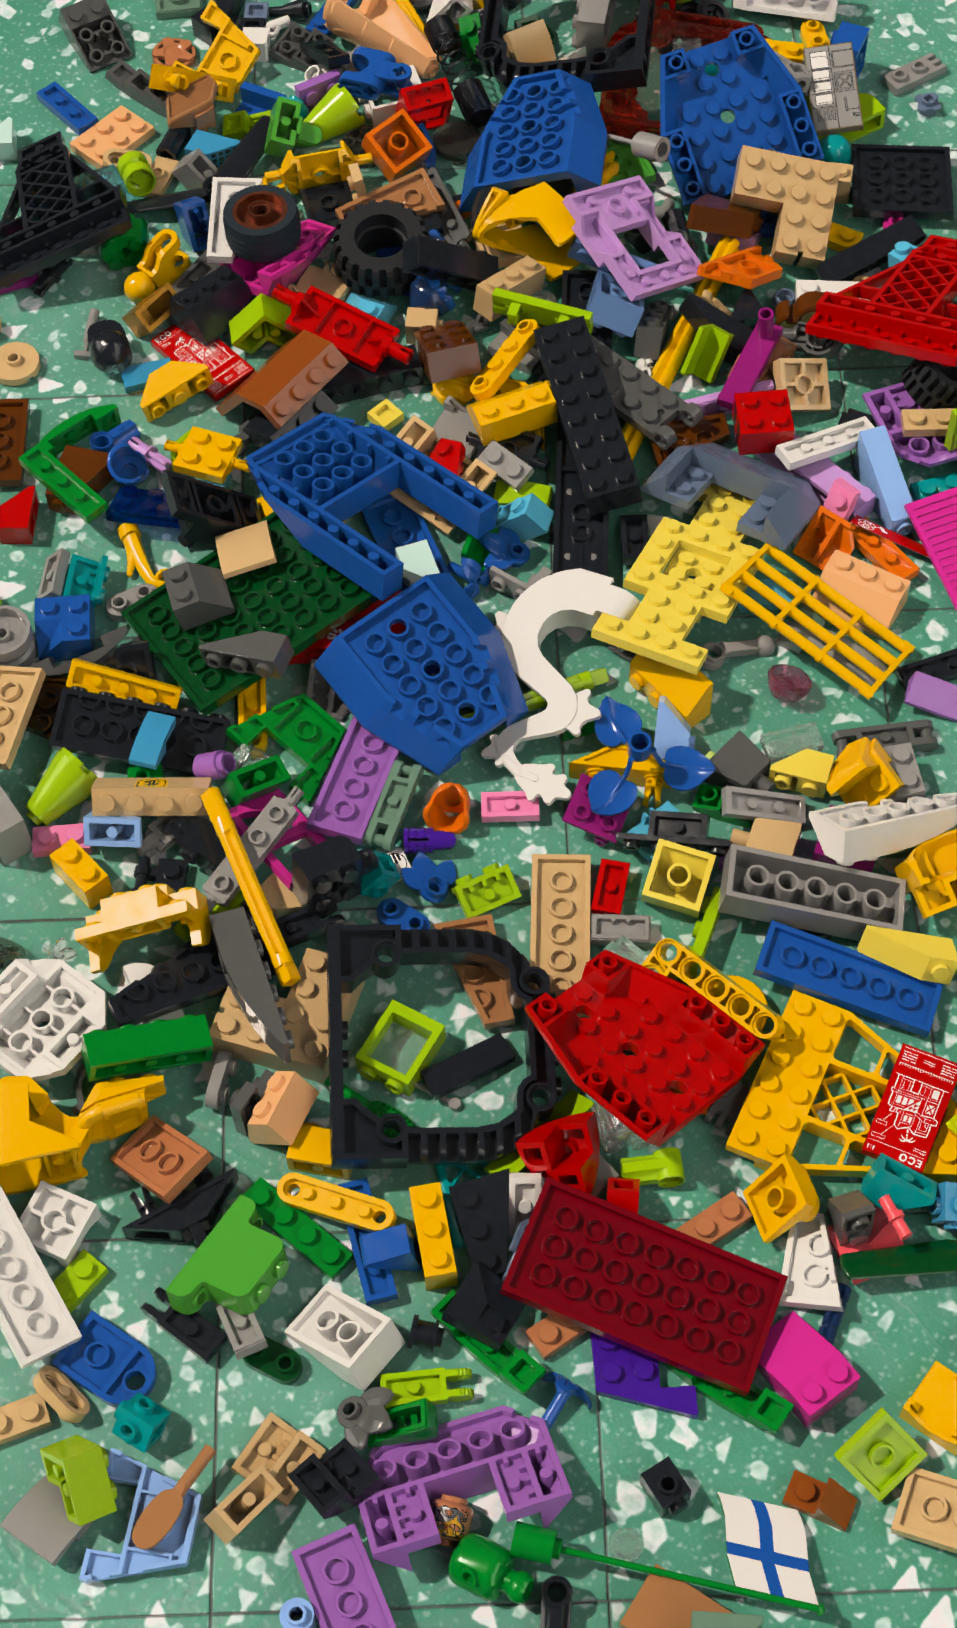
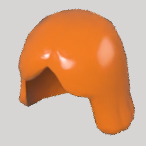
(448, 798)

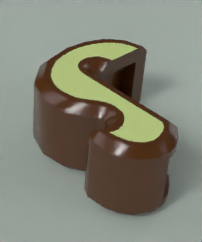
(803, 309)

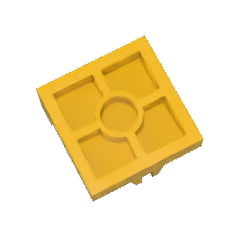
(934, 1407)

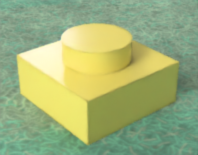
(385, 415)

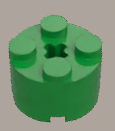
(127, 248)

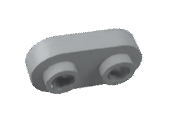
(126, 598)
(218, 1089)

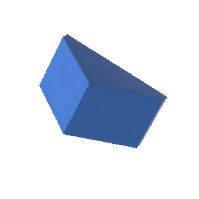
(391, 1249)

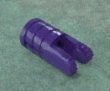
(437, 840)

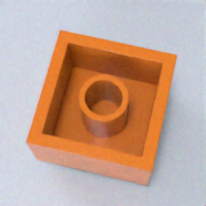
(396, 145)

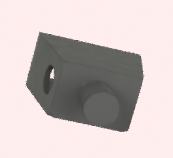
(741, 765)

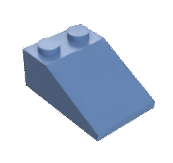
(613, 307)

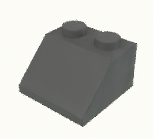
(197, 594)

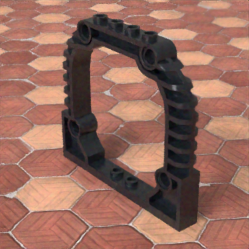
(607, 69)
(355, 1131)

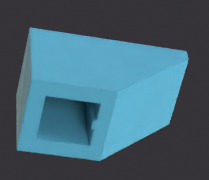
(525, 516)

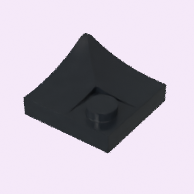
(481, 1309)

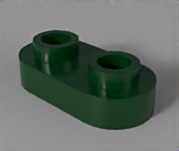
(269, 1363)

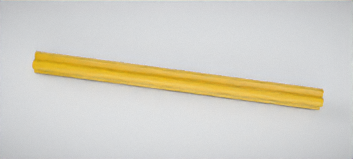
(679, 341)

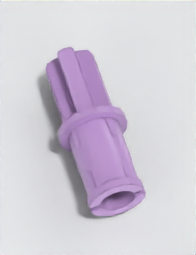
(152, 455)

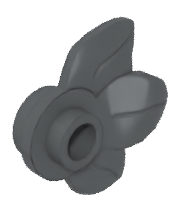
(368, 1416)

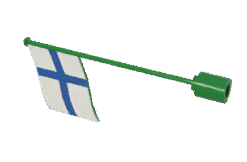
(762, 1549)

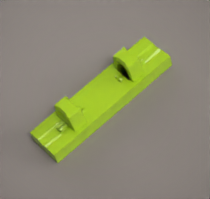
(541, 310)

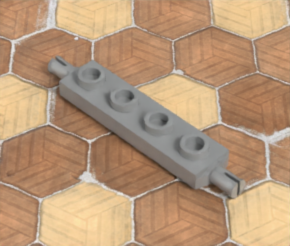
(258, 843)

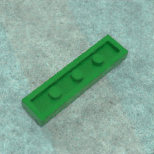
(63, 483)
(299, 1231)

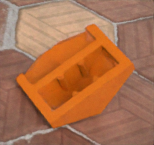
(824, 536)

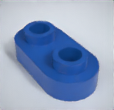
(402, 916)

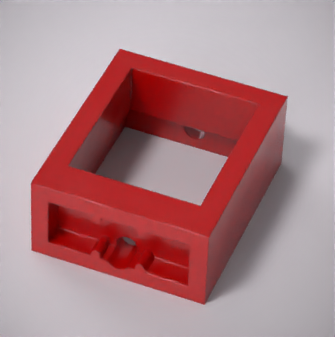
(432, 113)

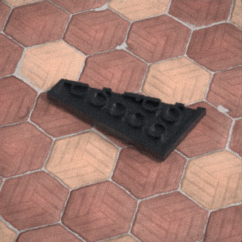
(181, 981)

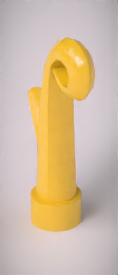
(136, 556)

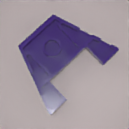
(635, 1379)

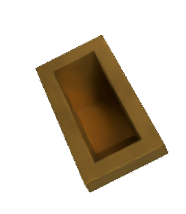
(150, 311)

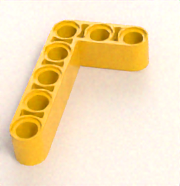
(705, 984)

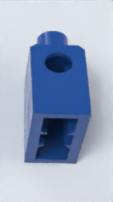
(193, 220)

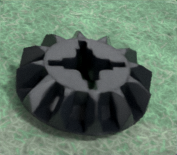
(706, 7)

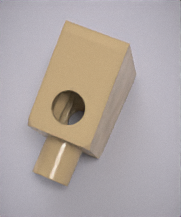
(770, 836)

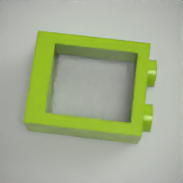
(400, 1048)

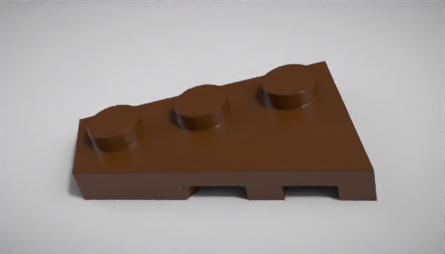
(709, 430)

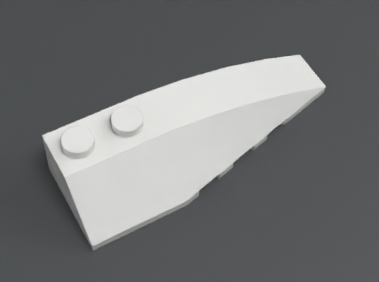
(866, 832)

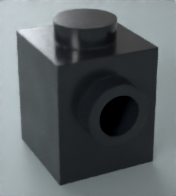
(665, 1488)

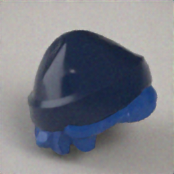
(430, 295)

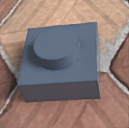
(257, 10)

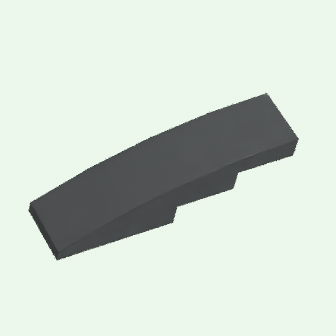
(136, 85)

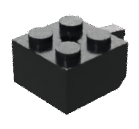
(330, 873)

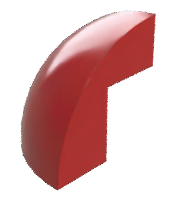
(564, 1150)

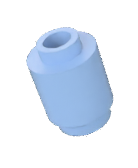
(294, 1607)

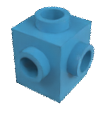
(945, 1207)

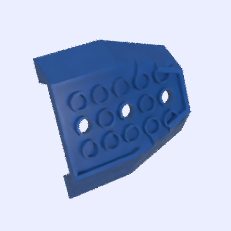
(751, 86)
(564, 143)
(392, 696)

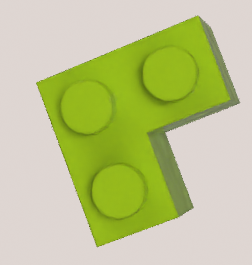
(258, 322)
(82, 1476)

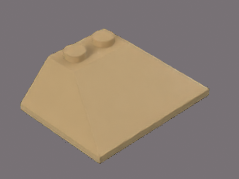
(424, 439)

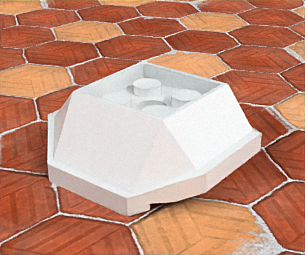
(40, 993)

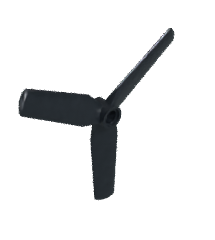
(237, 165)

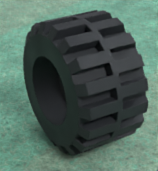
(931, 384)

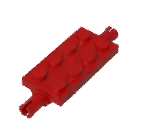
(351, 330)

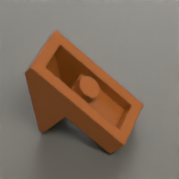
(820, 1500)

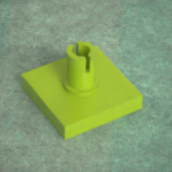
(880, 1454)

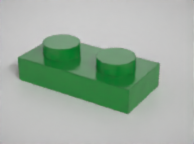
(469, 35)

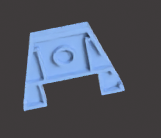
(169, 1553)

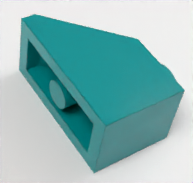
(905, 1185)

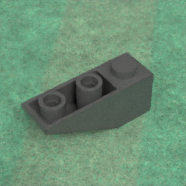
(653, 330)
(253, 653)

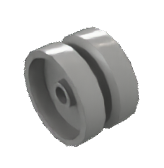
(17, 639)

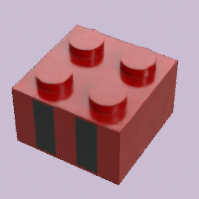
(762, 421)

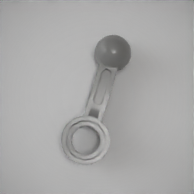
(762, 646)

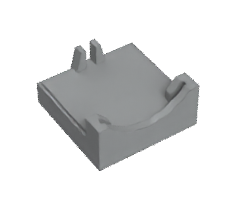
(455, 425)

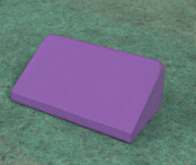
(932, 695)

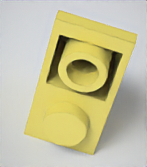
(803, 772)

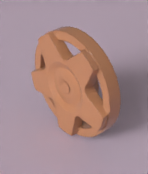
(174, 49)

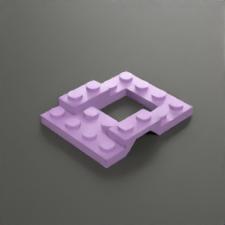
(623, 207)

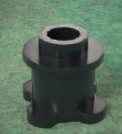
(425, 1334)

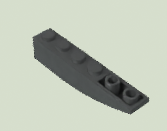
(249, 978)

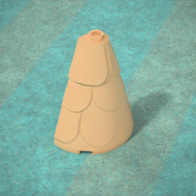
(385, 28)

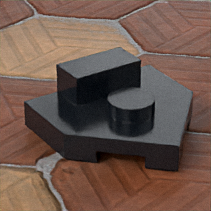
(135, 659)

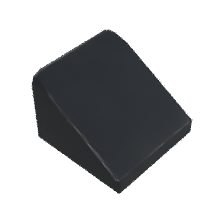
(636, 239)

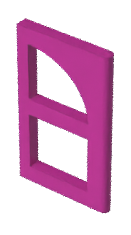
(298, 831)

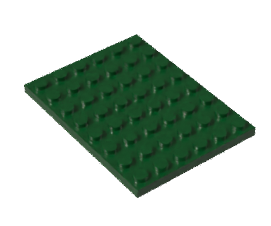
(290, 597)

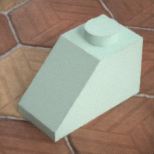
(417, 561)

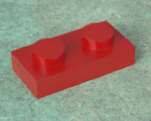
(610, 887)

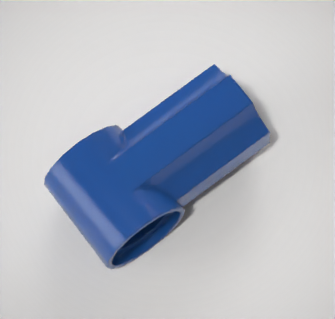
(122, 433)

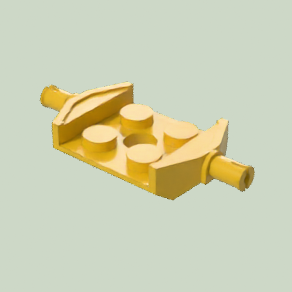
(301, 170)

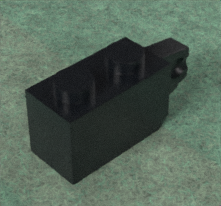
(196, 842)

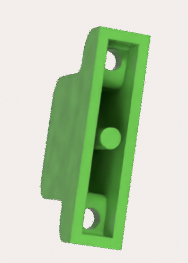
(232, 1265)

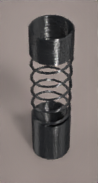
(470, 93)

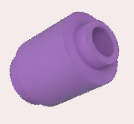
(214, 764)

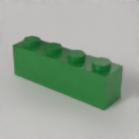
(146, 1047)

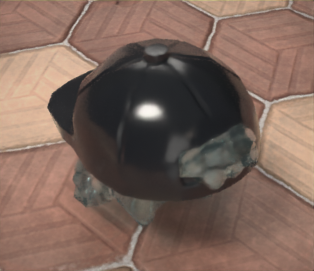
(109, 347)

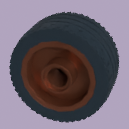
(262, 223)

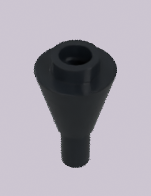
(297, 10)

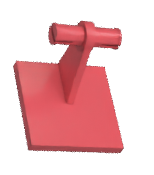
(887, 1231)

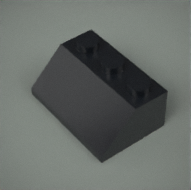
(210, 304)
(264, 432)

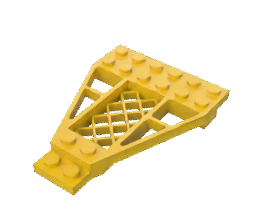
(790, 1082)

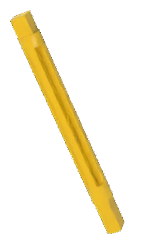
(250, 887)

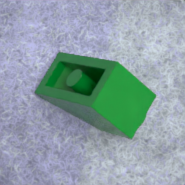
(255, 780)

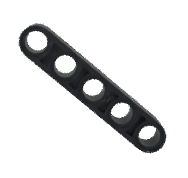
(870, 252)

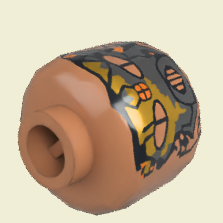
(452, 1518)

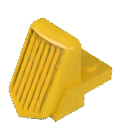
(863, 773)

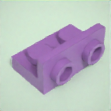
(316, 88)

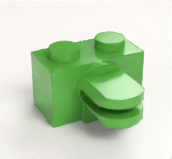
(288, 130)

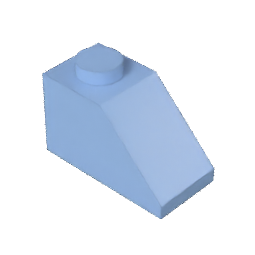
(671, 728)
(112, 831)

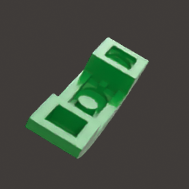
(79, 426)
(509, 1364)
(759, 1407)

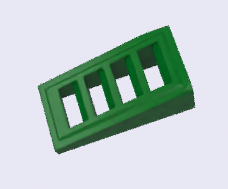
(423, 1424)

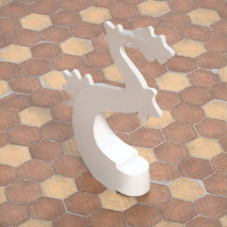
(551, 603)

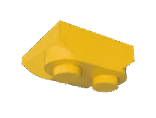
(781, 1198)

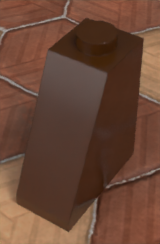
(719, 217)
(88, 466)

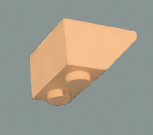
(281, 1109)

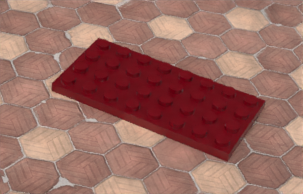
(645, 1286)

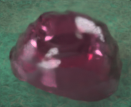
(788, 682)

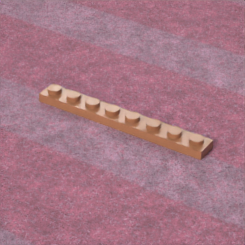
(708, 1226)

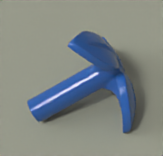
(470, 572)
(565, 1389)

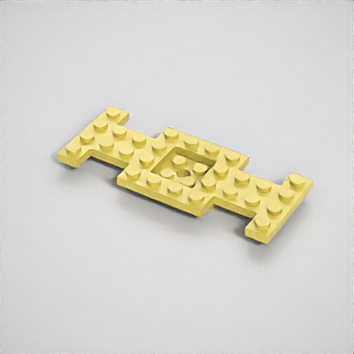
(672, 600)

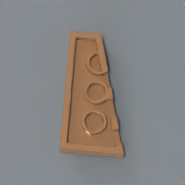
(484, 988)

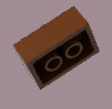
(447, 351)

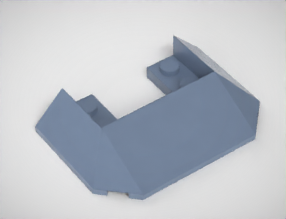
(781, 499)

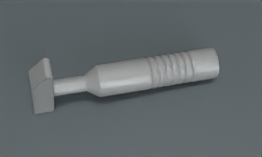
(93, 318)

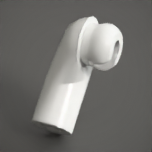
(277, 25)
(645, 365)

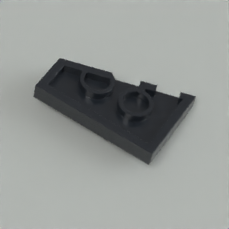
(484, 1217)

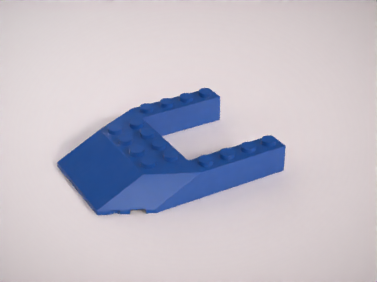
(338, 468)

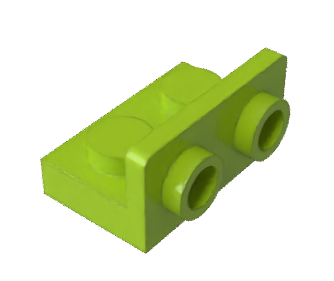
(486, 891)

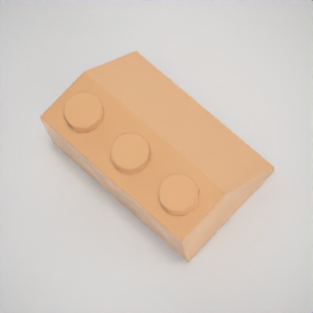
(867, 587)

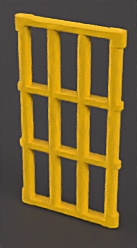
(832, 641)

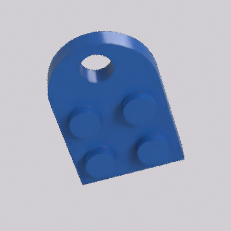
(106, 1361)

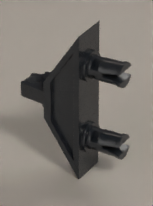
(187, 1216)

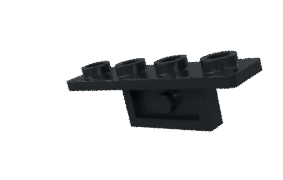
(677, 827)

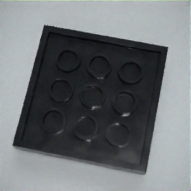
(901, 181)

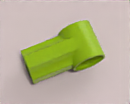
(661, 1168)

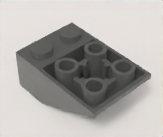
(94, 34)

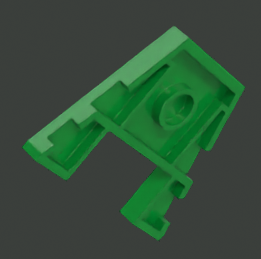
(302, 731)

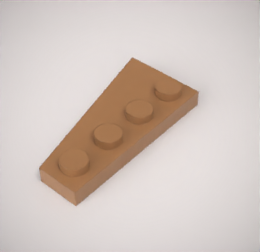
(411, 190)

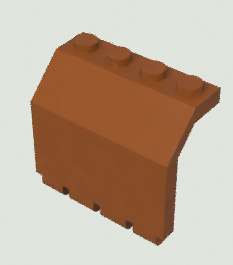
(288, 378)

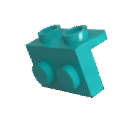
(86, 577)

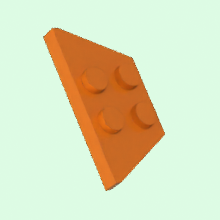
(743, 268)

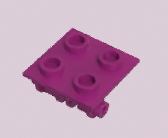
(580, 816)

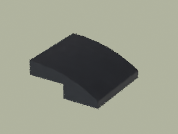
(336, 1480)

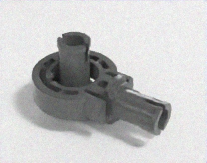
(809, 344)

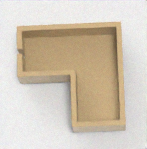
(798, 191)
(305, 1016)

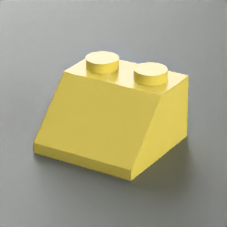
(678, 878)

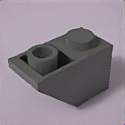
(851, 1217)

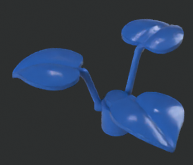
(619, 724)

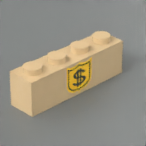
(149, 796)

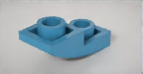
(151, 740)

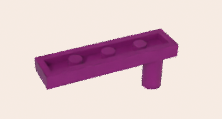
(752, 359)

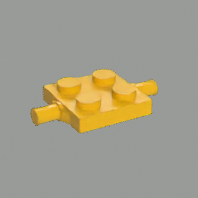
(207, 455)

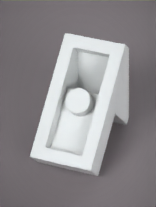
(523, 1195)

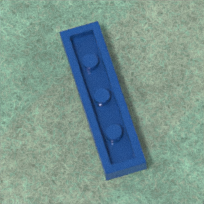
(376, 1284)

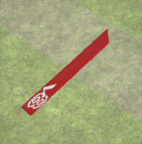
(890, 535)

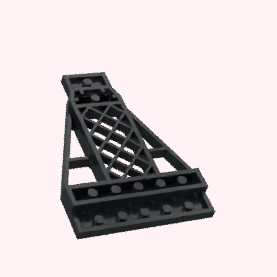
(56, 211)

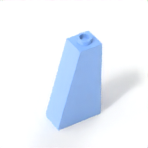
(881, 472)

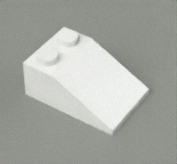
(346, 1336)

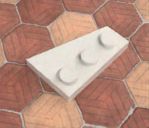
(810, 1268)

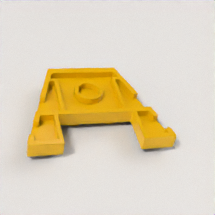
(230, 53)

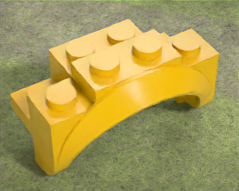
(932, 874)
(142, 913)

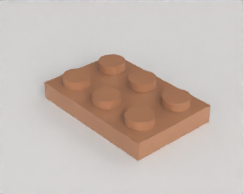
(161, 1159)

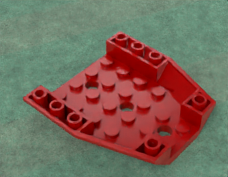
(667, 1025)

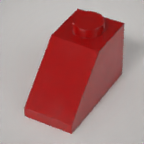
(19, 517)

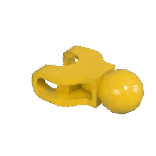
(157, 266)

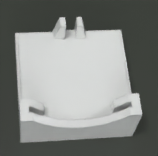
(58, 1222)

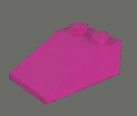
(806, 1369)

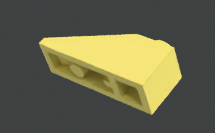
(915, 954)

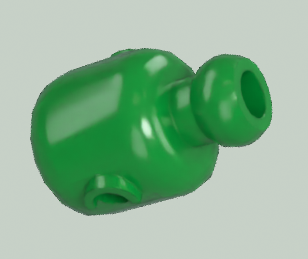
(488, 1570)

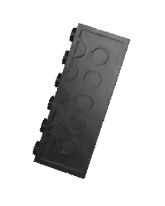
(109, 725)

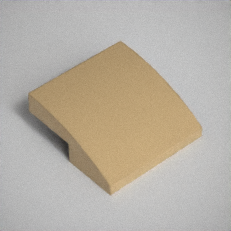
(530, 43)
(245, 549)
(279, 1451)

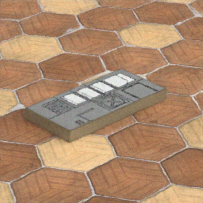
(833, 89)

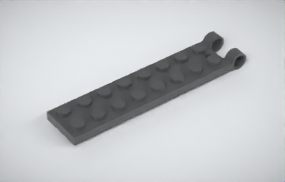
(637, 395)

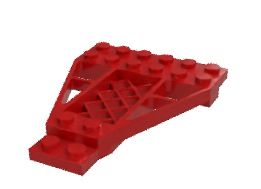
(904, 313)

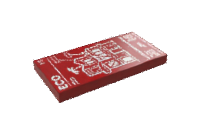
(223, 363)
(911, 1108)

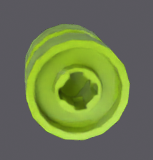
(136, 173)

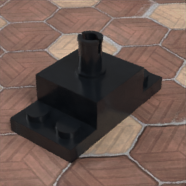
(206, 508)

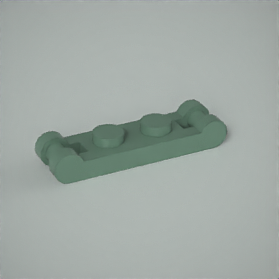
(393, 805)

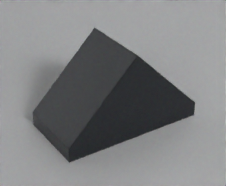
(747, 309)

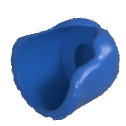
(130, 465)

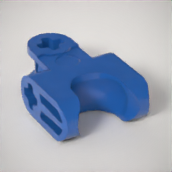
(376, 75)

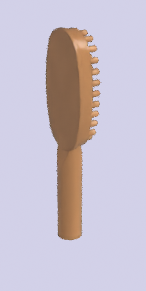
(166, 1507)

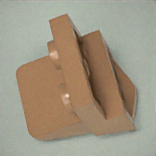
(193, 106)

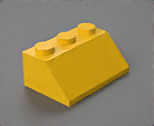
(514, 412)
(686, 691)

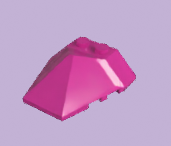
(287, 270)

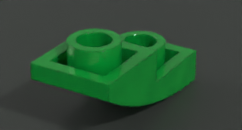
(709, 802)

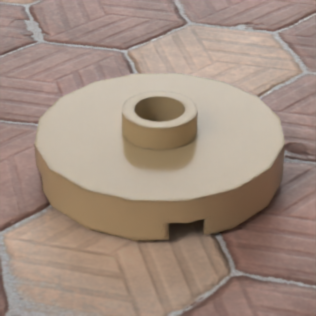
(18, 363)

